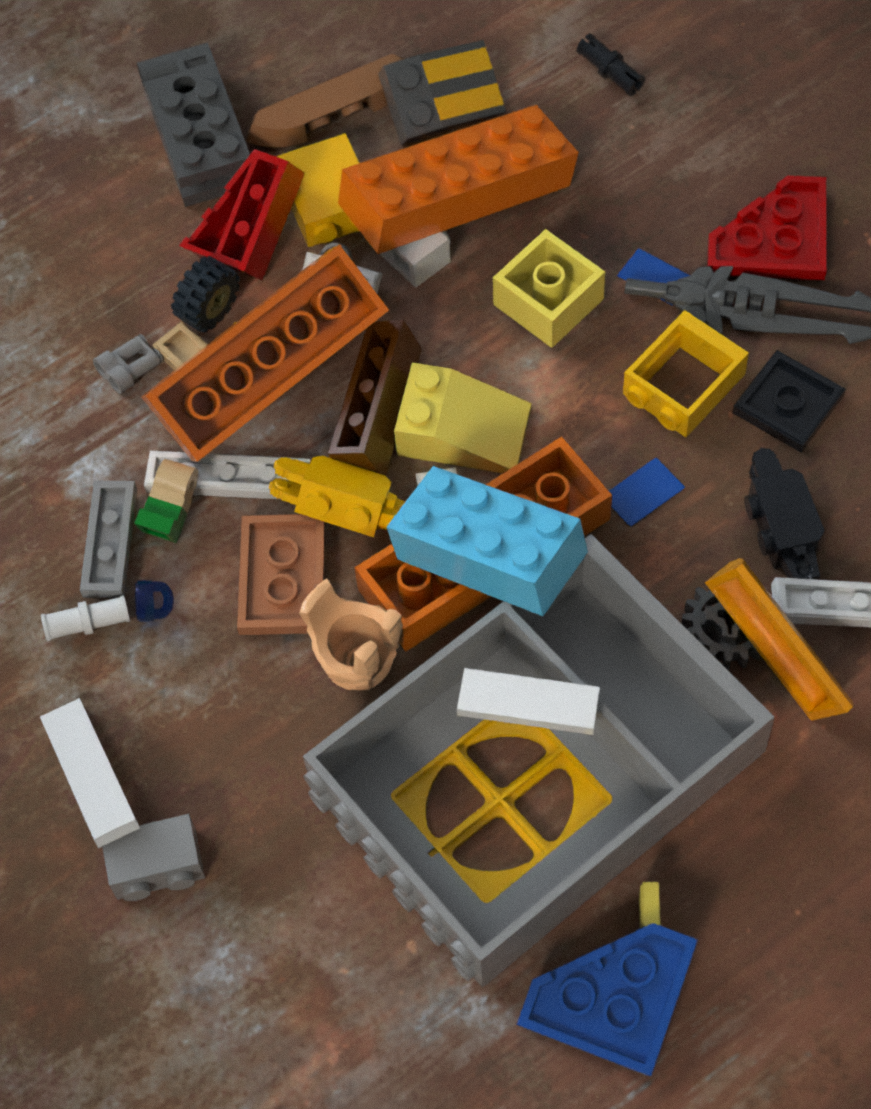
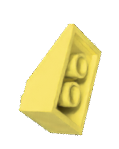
(459, 421)

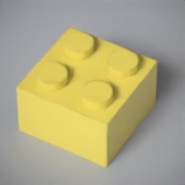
(548, 288)

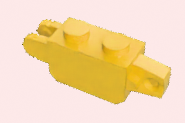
(336, 493)

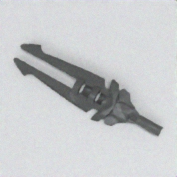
(711, 297)

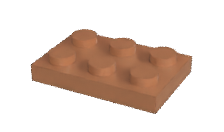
(278, 569)

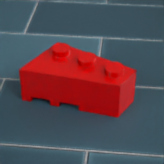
(249, 215)

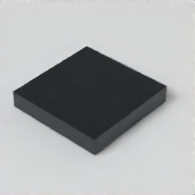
(789, 401)

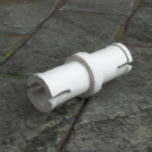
(85, 618)

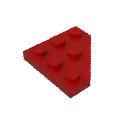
(777, 233)

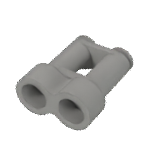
(118, 372)

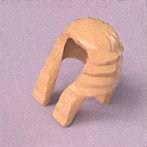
(351, 637)

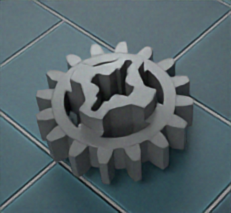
(710, 629)

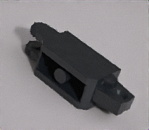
(785, 516)

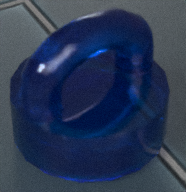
(145, 600)

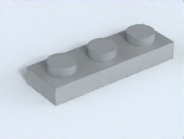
(108, 539)

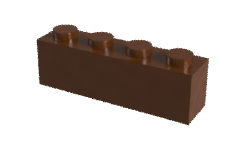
(374, 396)

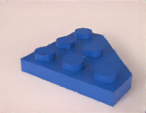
(614, 997)

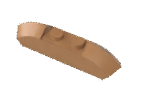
(285, 121)

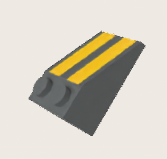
(441, 91)

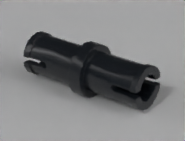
(610, 64)

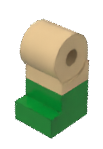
(168, 501)

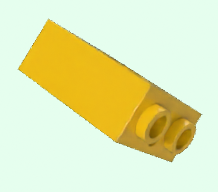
(703, 344)

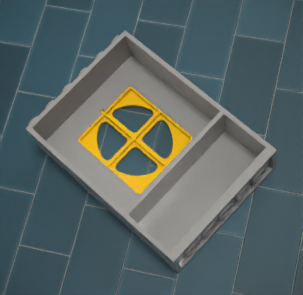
(661, 746)

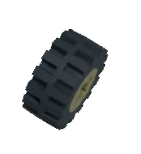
(205, 294)

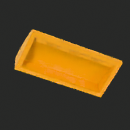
(778, 641)

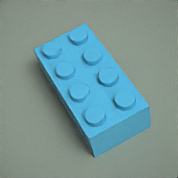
(488, 540)

